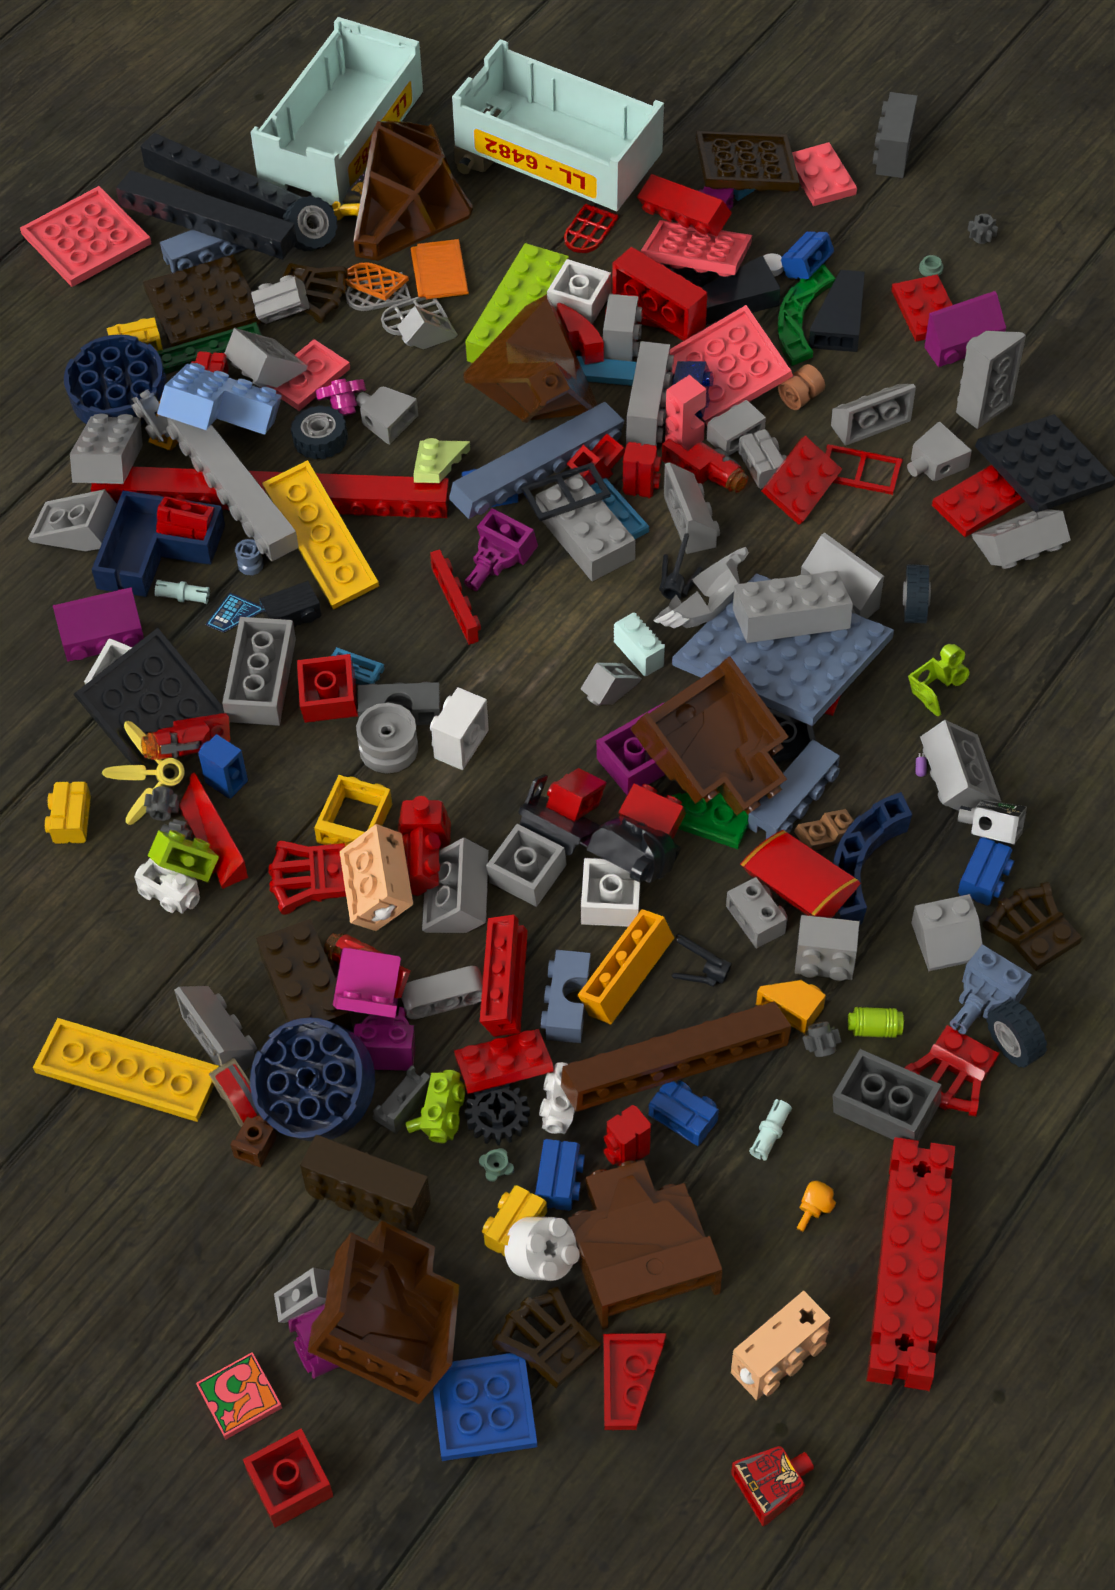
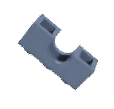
(568, 974)

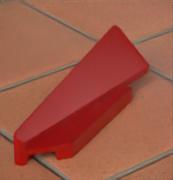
(208, 826)

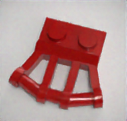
(325, 876)
(962, 1057)

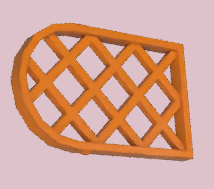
(402, 279)

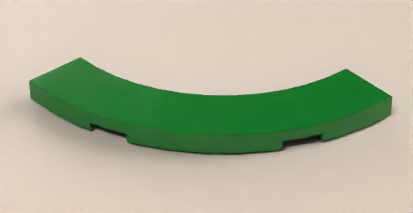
(793, 311)

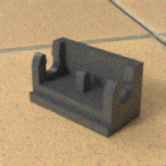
(403, 1101)

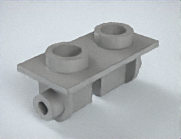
(145, 408)

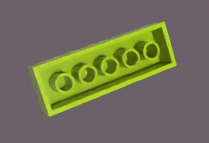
(523, 283)

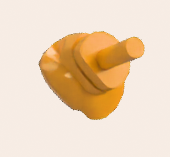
(816, 1199)

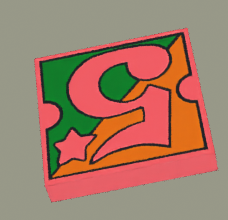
(239, 1395)

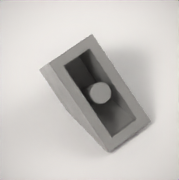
(425, 329)
(609, 683)
(302, 1294)

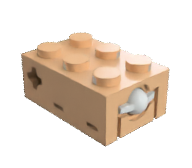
(376, 877)
(780, 1346)

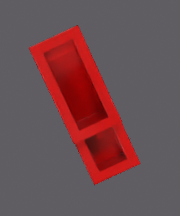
(582, 335)

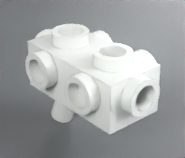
(176, 889)
(556, 1109)

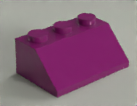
(956, 325)
(91, 621)

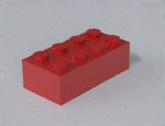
(661, 293)

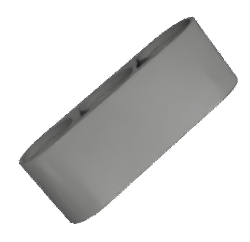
(442, 992)

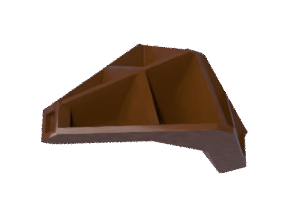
(406, 191)
(533, 367)

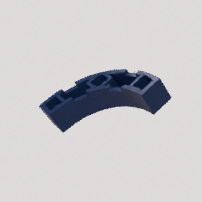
(865, 834)

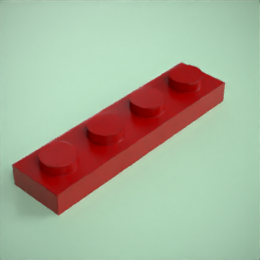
(452, 590)

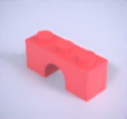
(682, 404)

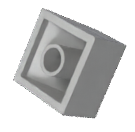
(947, 931)

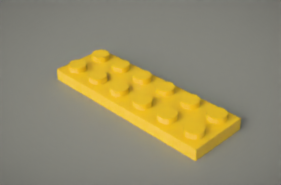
(321, 535)
(126, 1069)

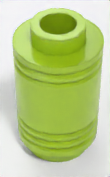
(876, 1022)

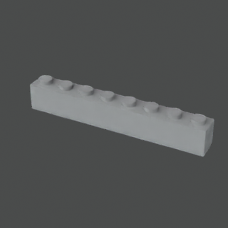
(236, 488)

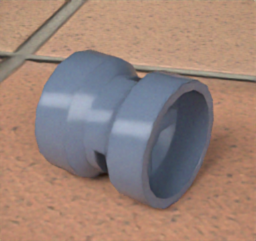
(248, 557)

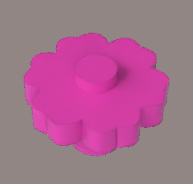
(342, 394)

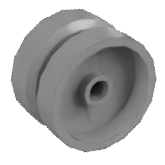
(387, 737)

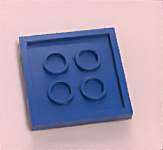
(484, 1407)

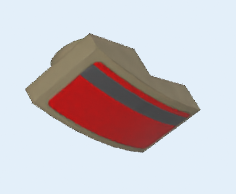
(235, 1090)

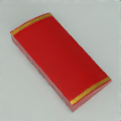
(800, 875)

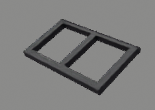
(572, 503)

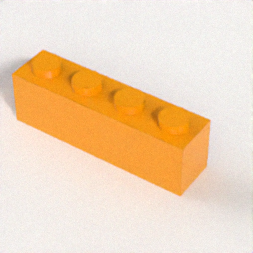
(626, 966)

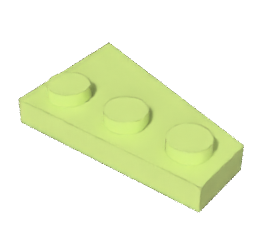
(436, 458)

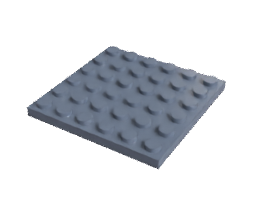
(791, 673)

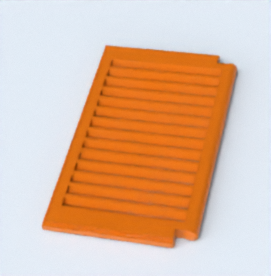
(439, 269)

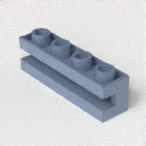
(194, 249)
(804, 782)

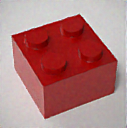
(327, 688)
(288, 1477)

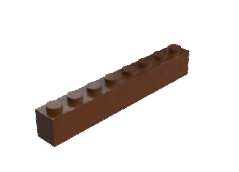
(674, 1056)

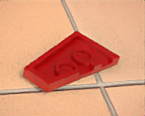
(628, 1375)

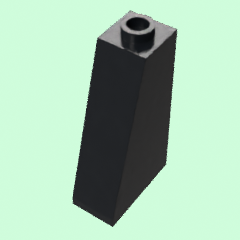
(750, 286)
(840, 315)

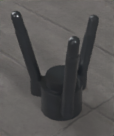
(674, 583)
(715, 967)

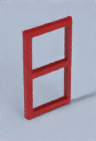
(865, 485)

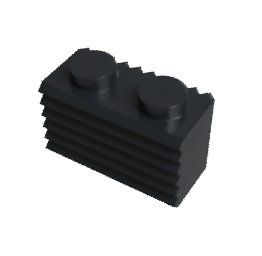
(292, 603)

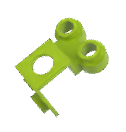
(947, 670)

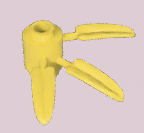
(139, 772)

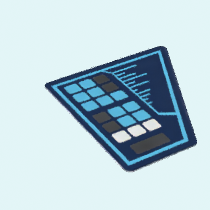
(230, 611)

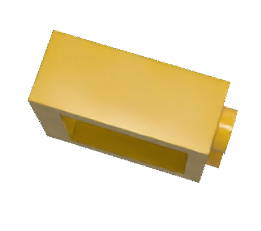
(352, 788)

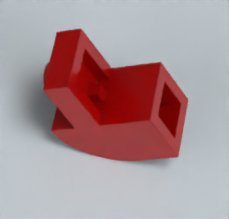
(603, 456)

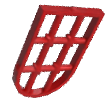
(586, 221)

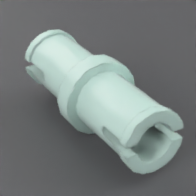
(182, 591)
(770, 1129)

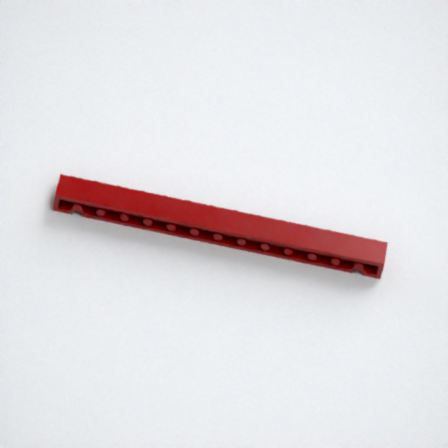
(347, 492)

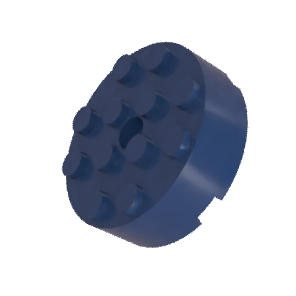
(111, 374)
(338, 1092)

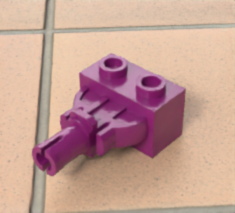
(500, 546)
(388, 1040)

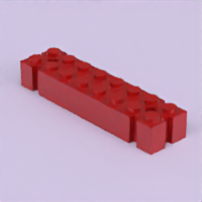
(911, 1264)

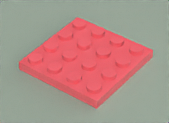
(85, 236)
(689, 248)
(739, 357)

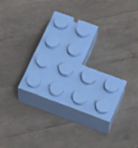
(204, 396)

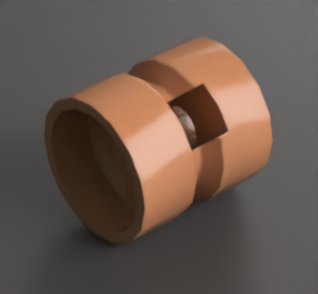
(802, 387)

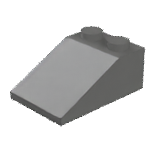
(75, 521)

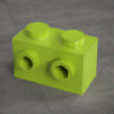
(182, 855)

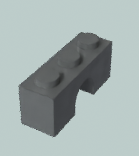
(419, 698)

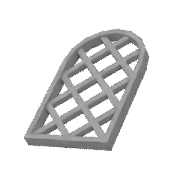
(372, 306)

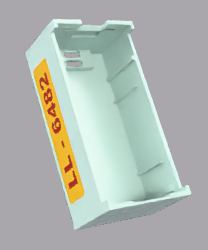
(327, 118)
(557, 127)

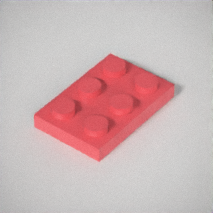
(823, 174)
(322, 369)

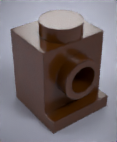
(254, 1149)

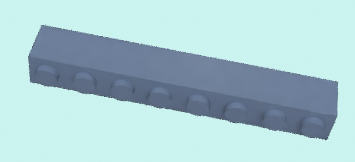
(533, 460)

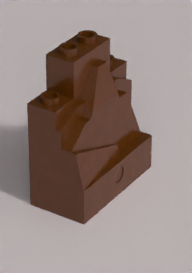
(717, 740)
(640, 1241)
(388, 1313)

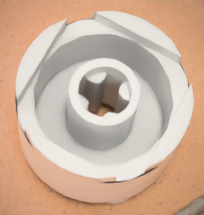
(541, 1248)

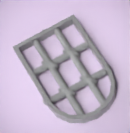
(400, 313)

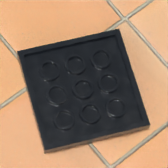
(1045, 463)
(148, 688)

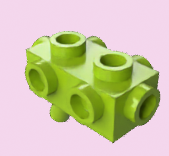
(441, 1108)

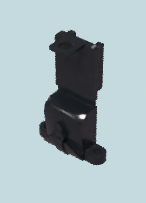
(622, 840)

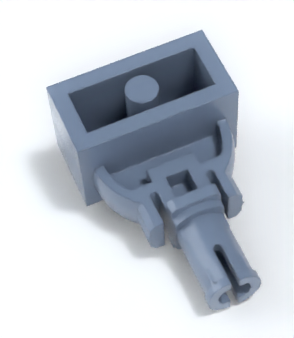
(987, 984)

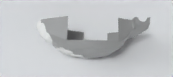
(713, 582)

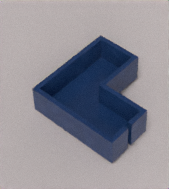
(134, 548)

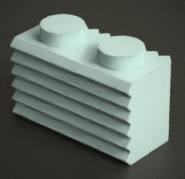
(639, 644)

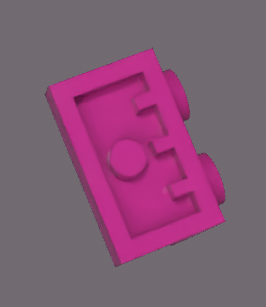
(367, 982)

